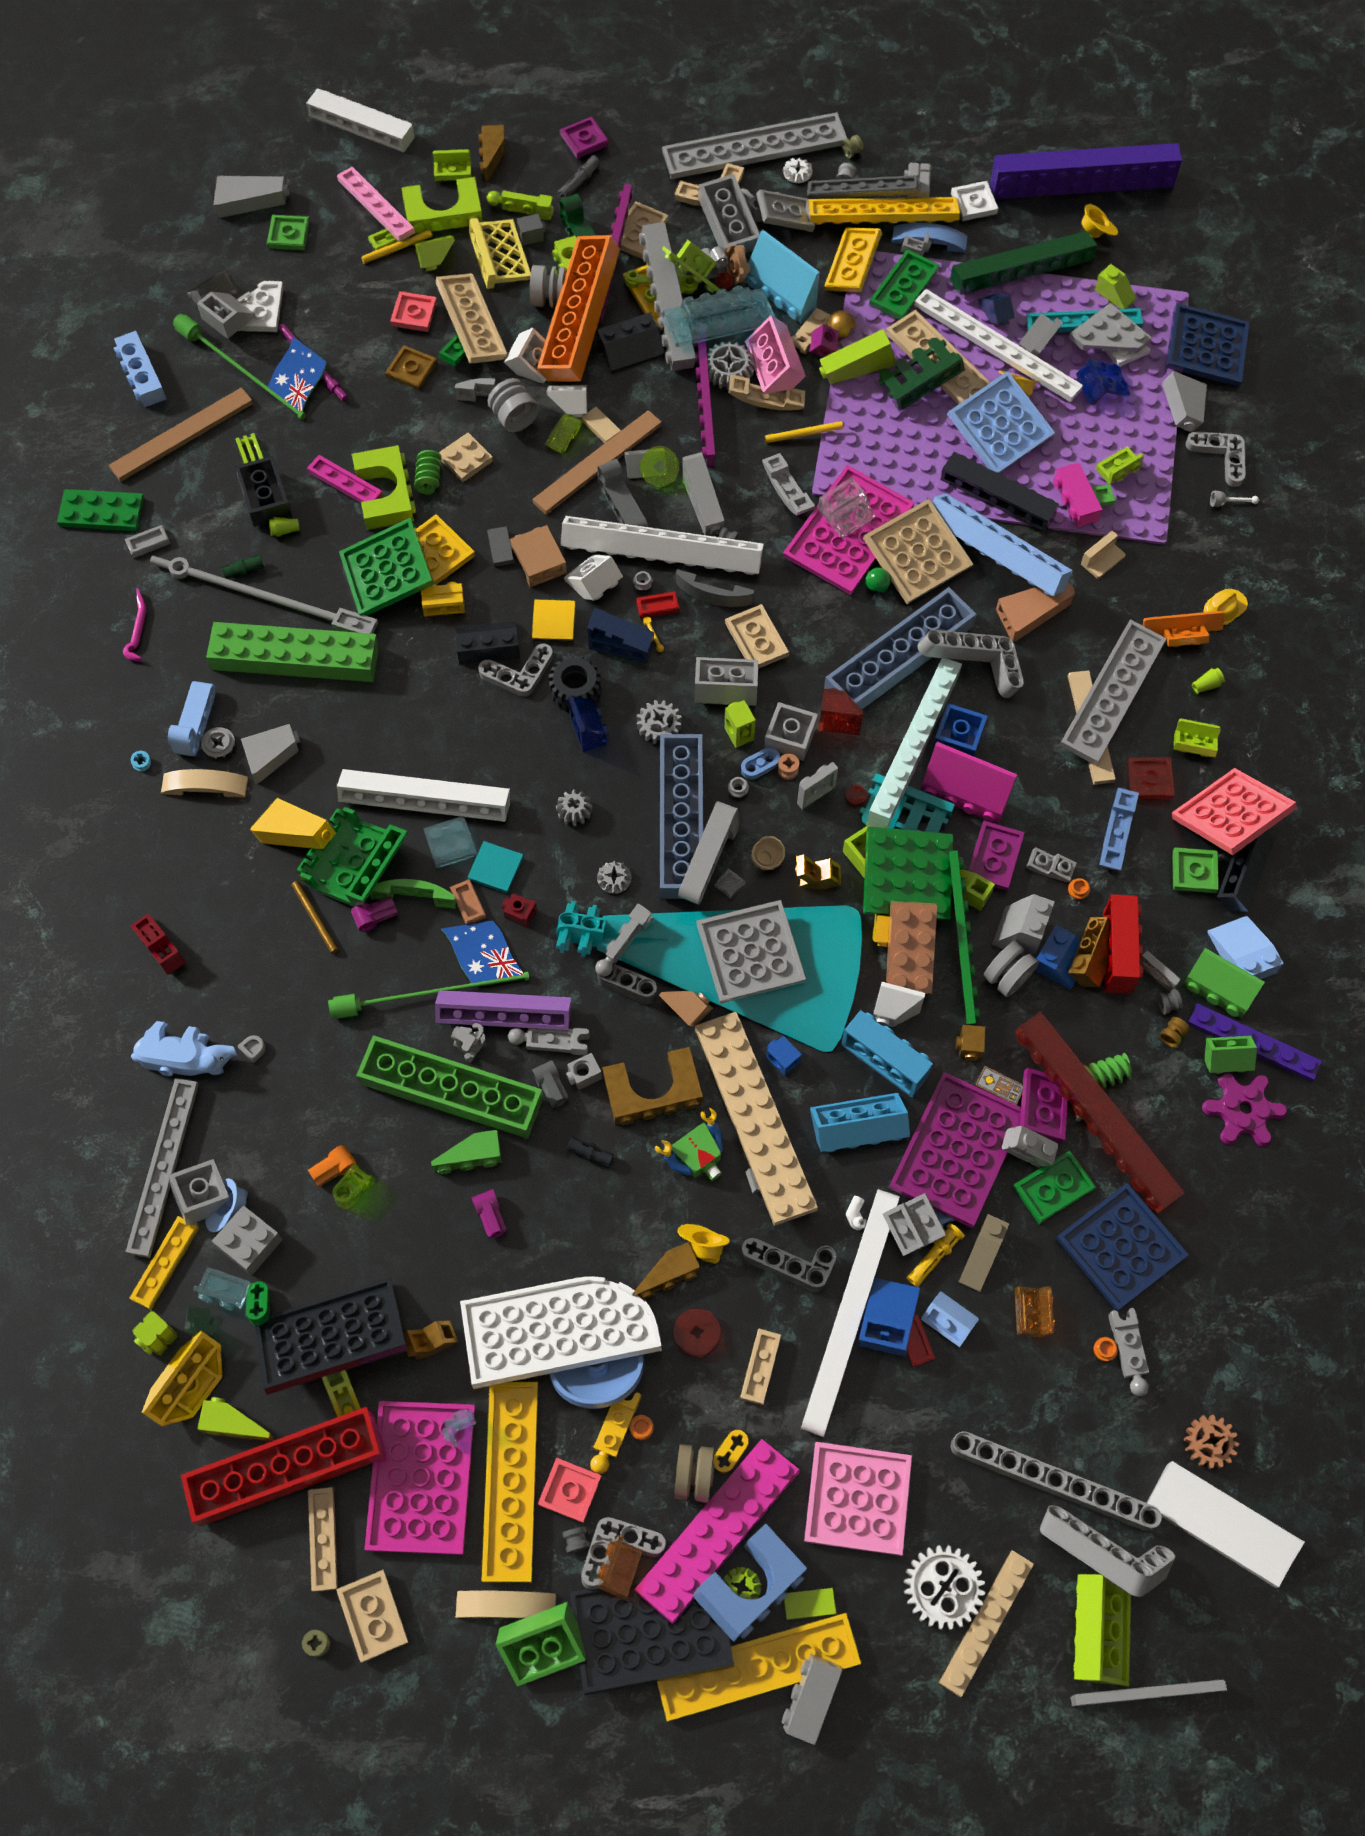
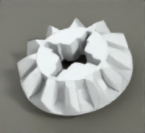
(802, 175)

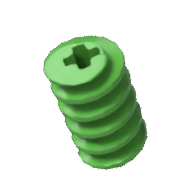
(427, 471)
(1111, 1069)

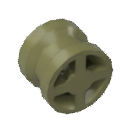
(852, 146)
(320, 1644)

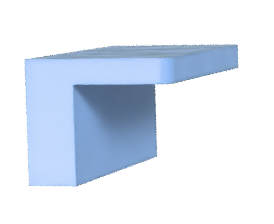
(949, 1318)

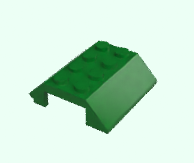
(352, 859)

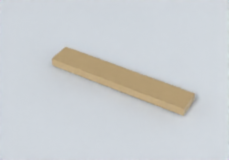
(1080, 686)

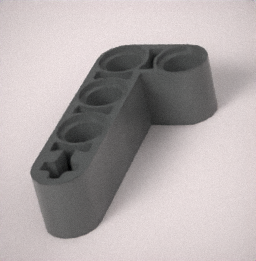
(618, 495)
(787, 1260)

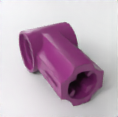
(368, 916)
(488, 1209)

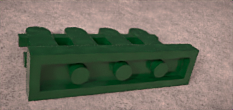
(928, 380)

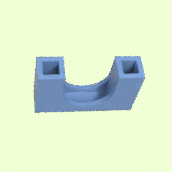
(736, 1613)

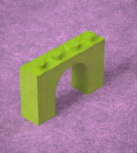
(458, 216)
(385, 464)

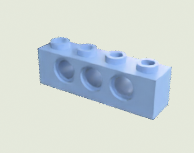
(140, 369)

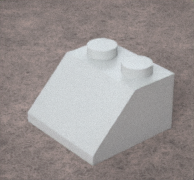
(526, 355)
(594, 576)

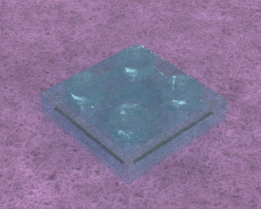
(450, 842)

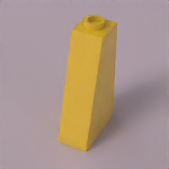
(292, 826)

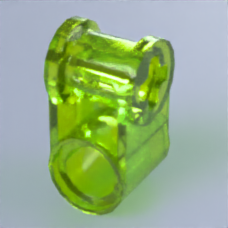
(354, 1182)

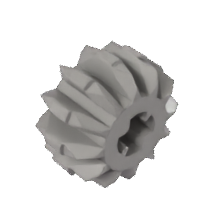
(574, 808)

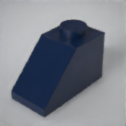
(997, 308)

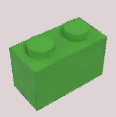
(1230, 1054)

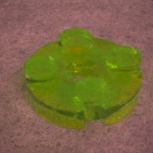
(668, 459)

